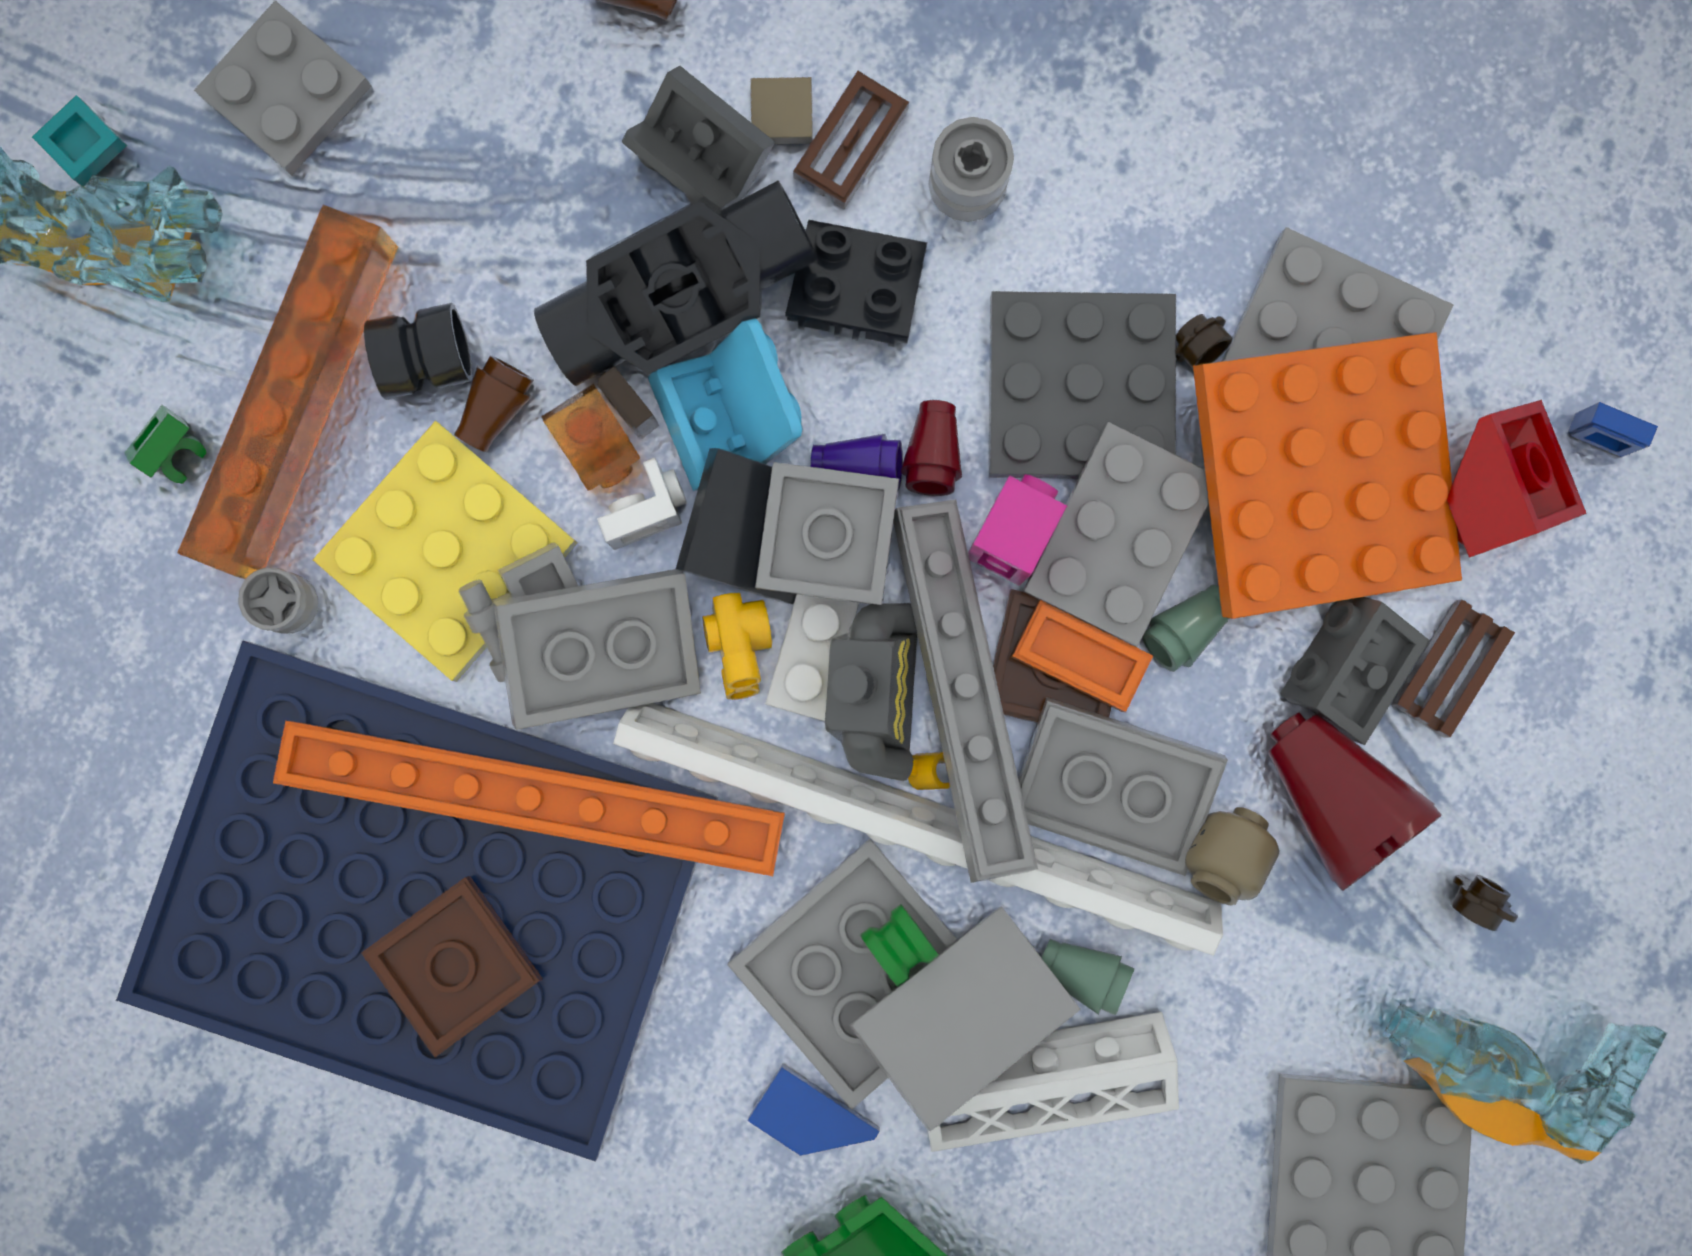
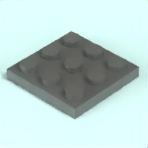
(1069, 368)

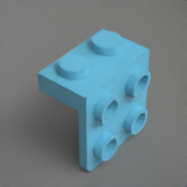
(728, 401)

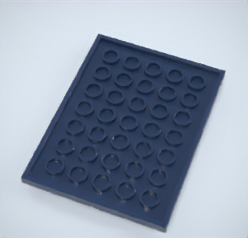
(289, 884)

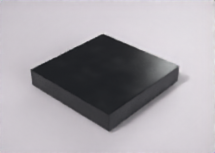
(729, 524)

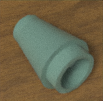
(1185, 629)
(1089, 975)

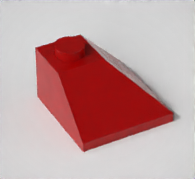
(1512, 481)

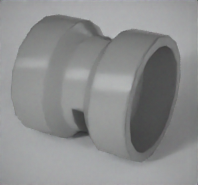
(264, 600)

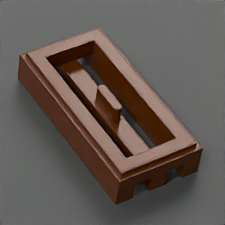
(824, 182)
(1480, 625)

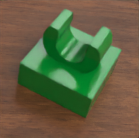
(159, 441)

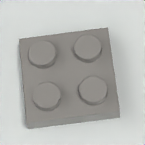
(283, 87)
(827, 533)

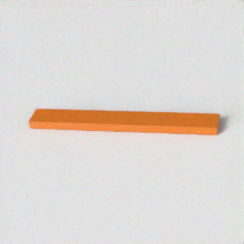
(529, 798)

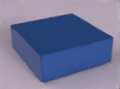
(1612, 429)

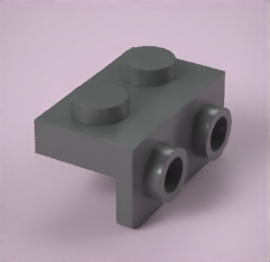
(699, 141)

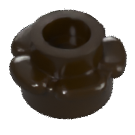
(1202, 340)

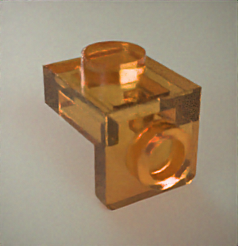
(592, 439)

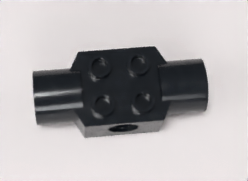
(675, 285)

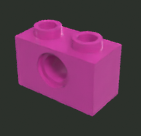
(1017, 528)

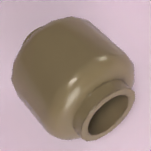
(1232, 856)

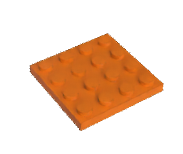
(1327, 474)

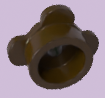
(1483, 902)

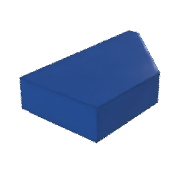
(807, 1116)

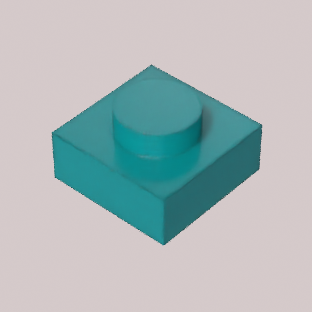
(79, 141)

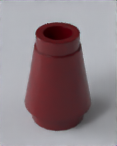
(933, 450)

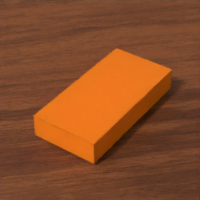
(1082, 656)

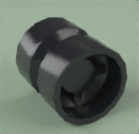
(408, 353)

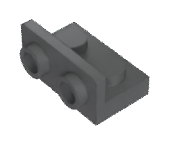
(1355, 666)

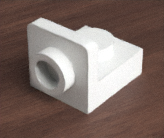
(637, 518)

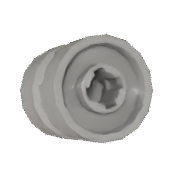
(970, 169)

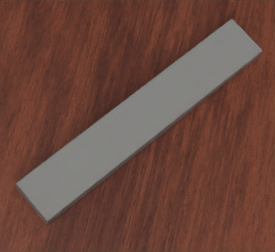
(964, 691)

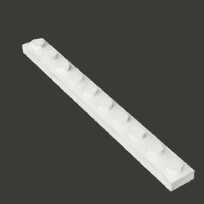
(915, 823)

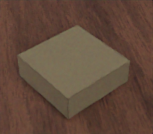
(783, 108)

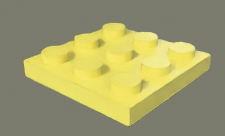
(426, 535)

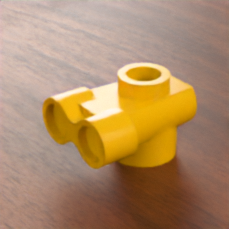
(737, 632)

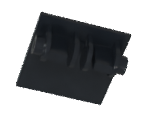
(858, 283)

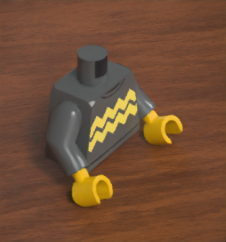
(873, 696)

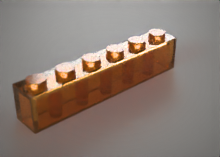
(289, 394)

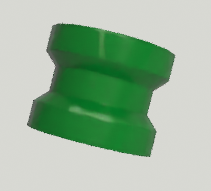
(899, 945)

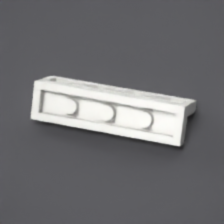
(1072, 1061)

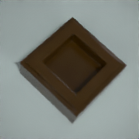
(627, 403)

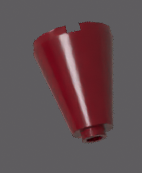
(1346, 798)

